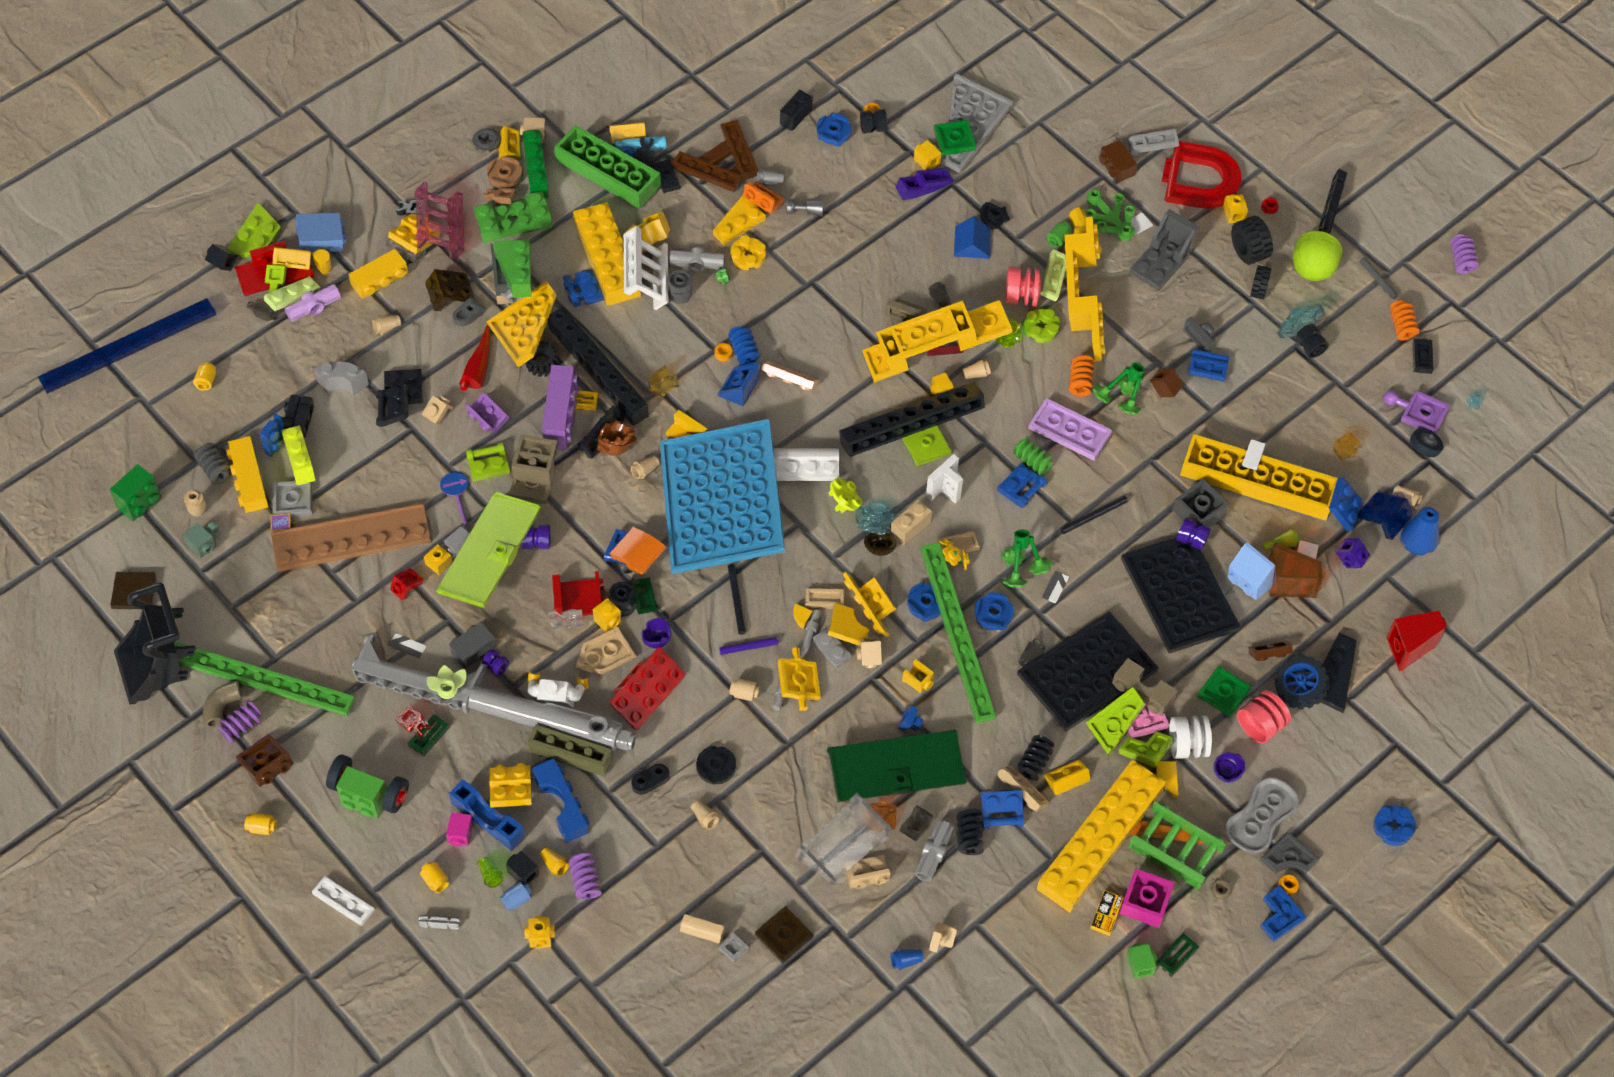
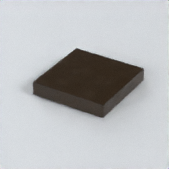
(128, 582)
(784, 934)

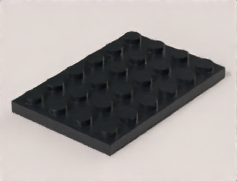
(1180, 594)
(1079, 672)

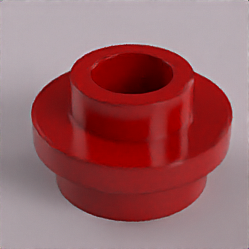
(1270, 206)

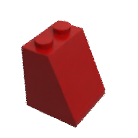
(1414, 637)

